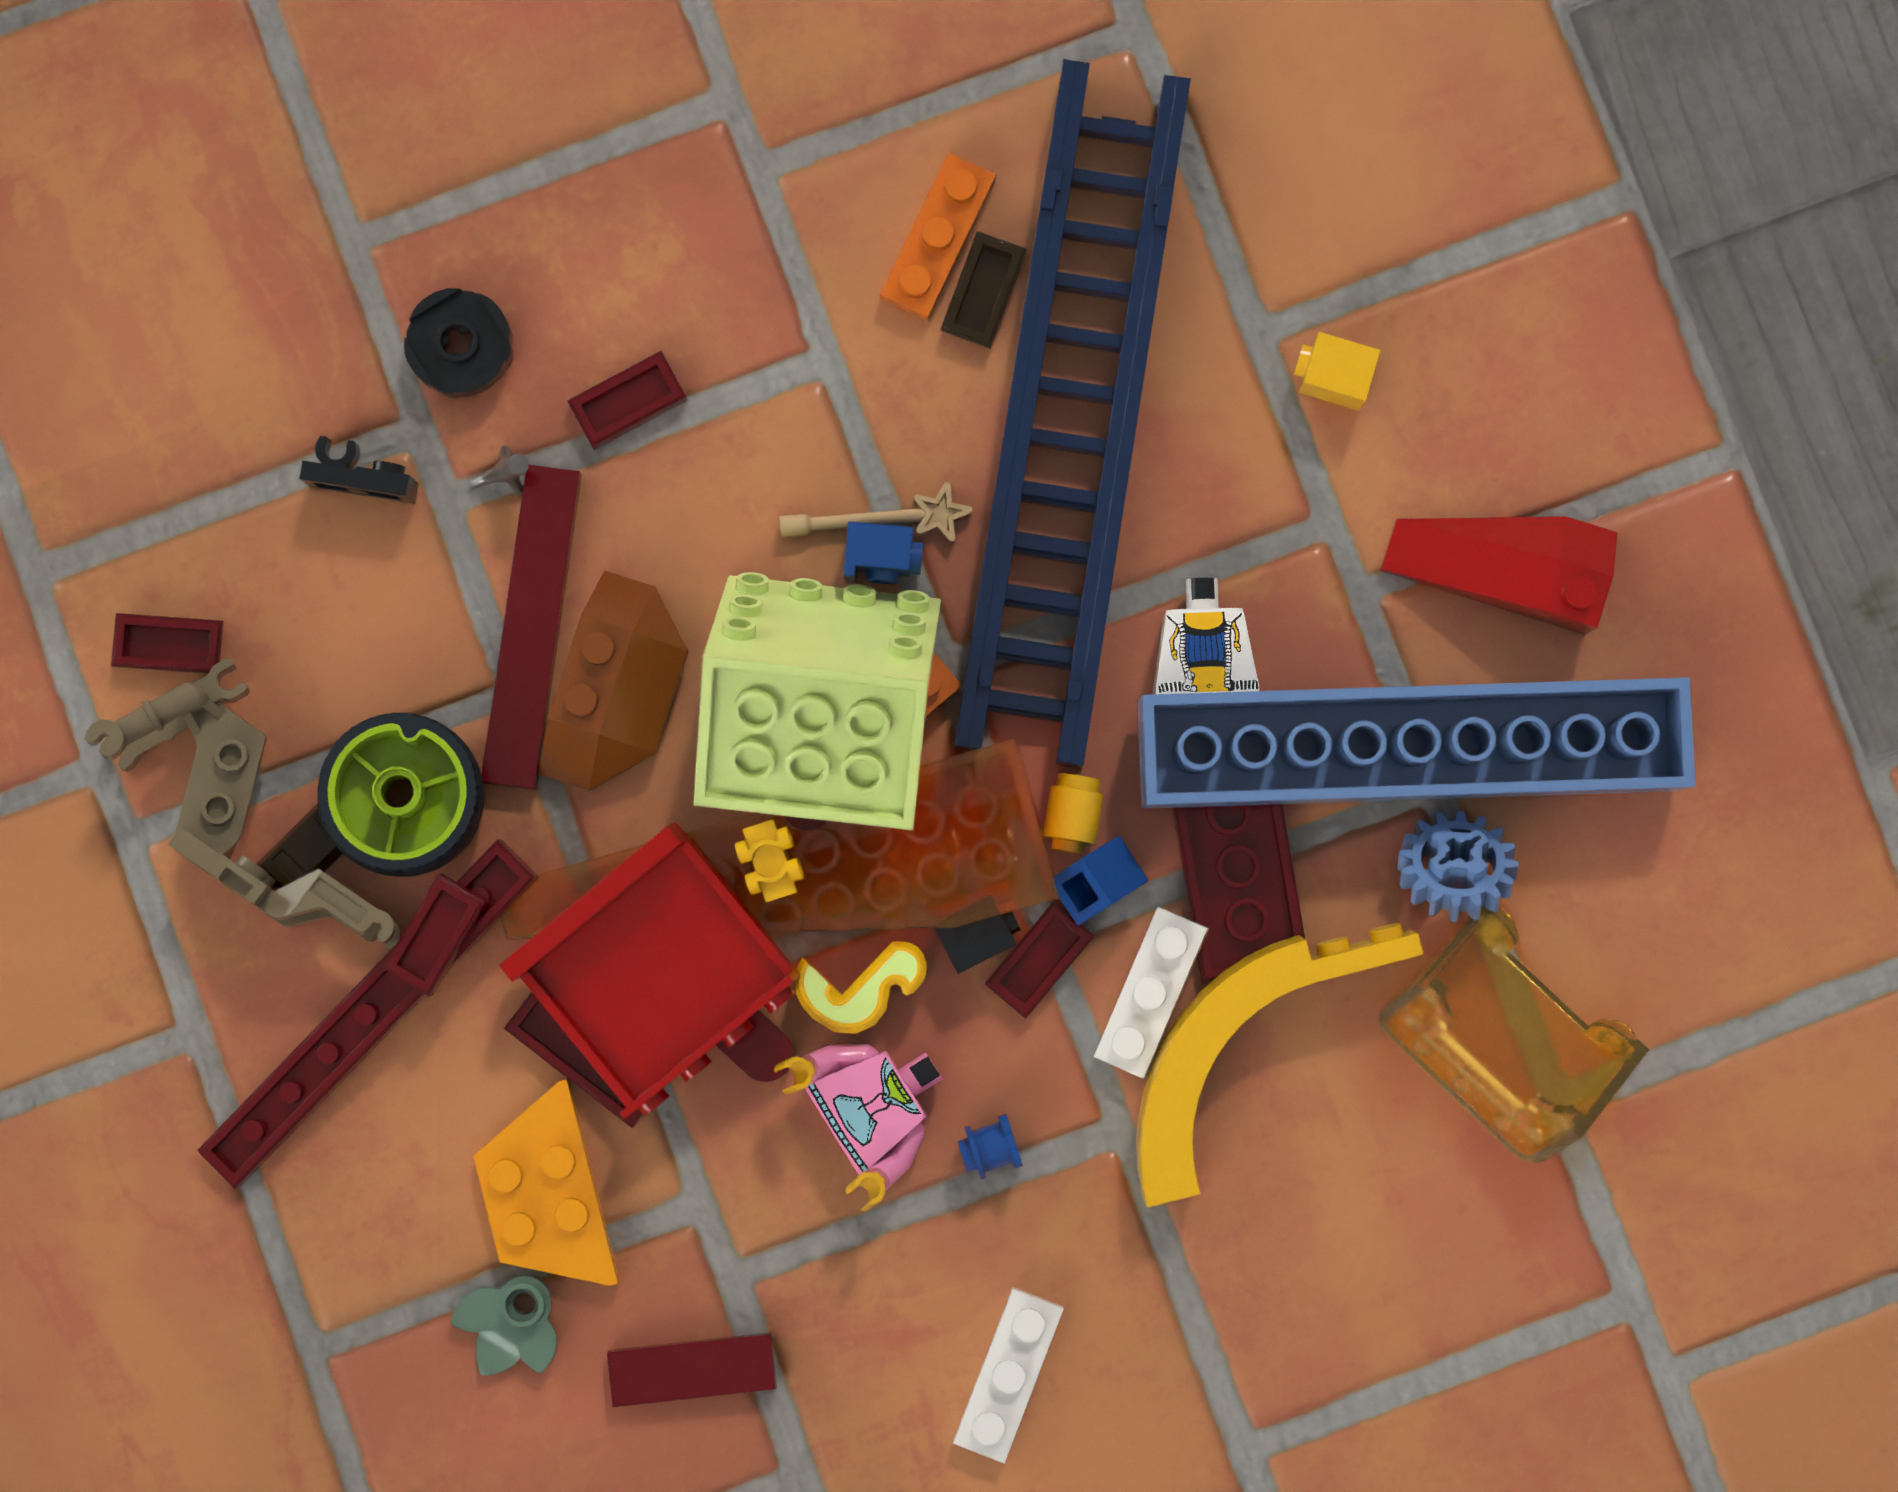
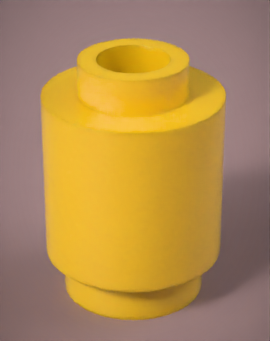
(1073, 813)

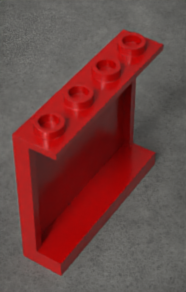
(654, 969)

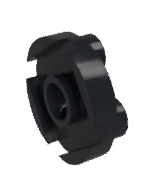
(428, 336)

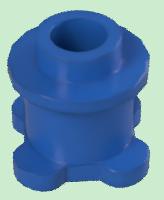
(990, 1147)

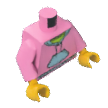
(867, 1108)

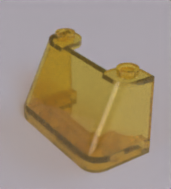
(1508, 1041)

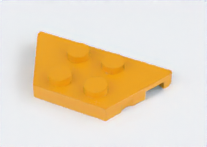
(545, 1193)

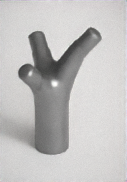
(506, 470)

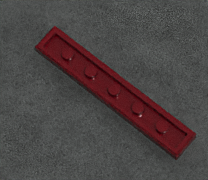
(531, 627)

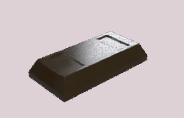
(983, 289)
(301, 851)

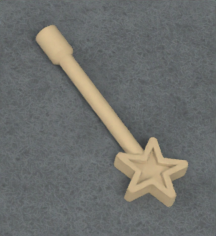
(932, 513)

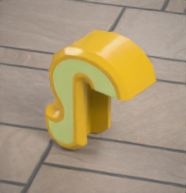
(868, 996)

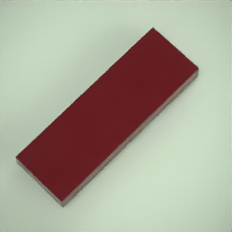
(691, 1369)

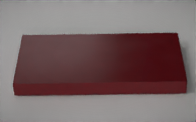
(1237, 880)

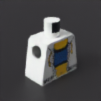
(1204, 646)

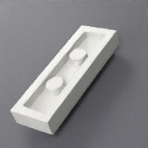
(1151, 992)
(1008, 1375)

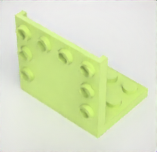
(815, 701)

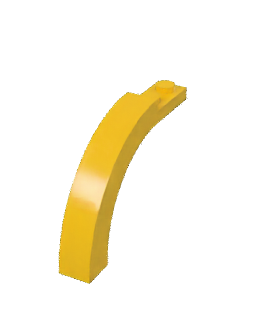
(1207, 1024)

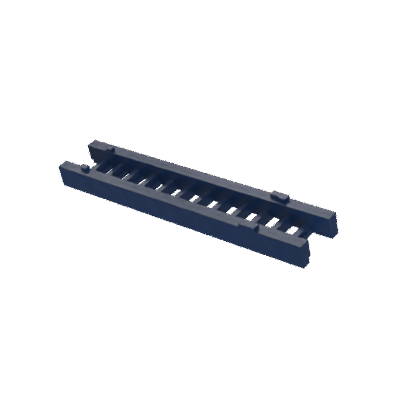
(1116, 449)

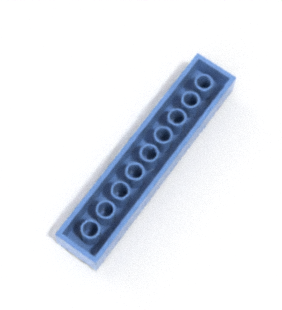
(1415, 743)

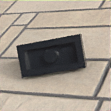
(383, 481)

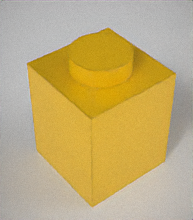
(1336, 370)

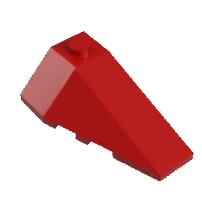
(1525, 565)

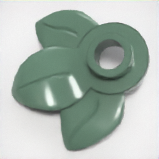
(505, 1330)

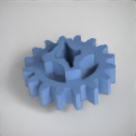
(1457, 866)

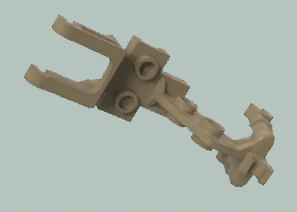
(220, 800)

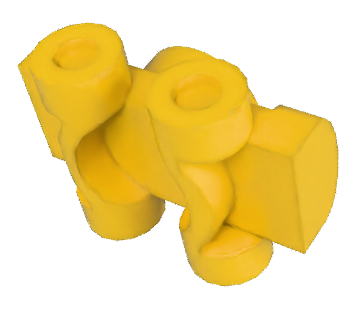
(773, 871)

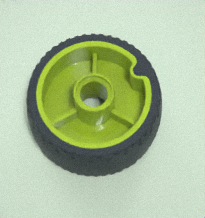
(435, 821)

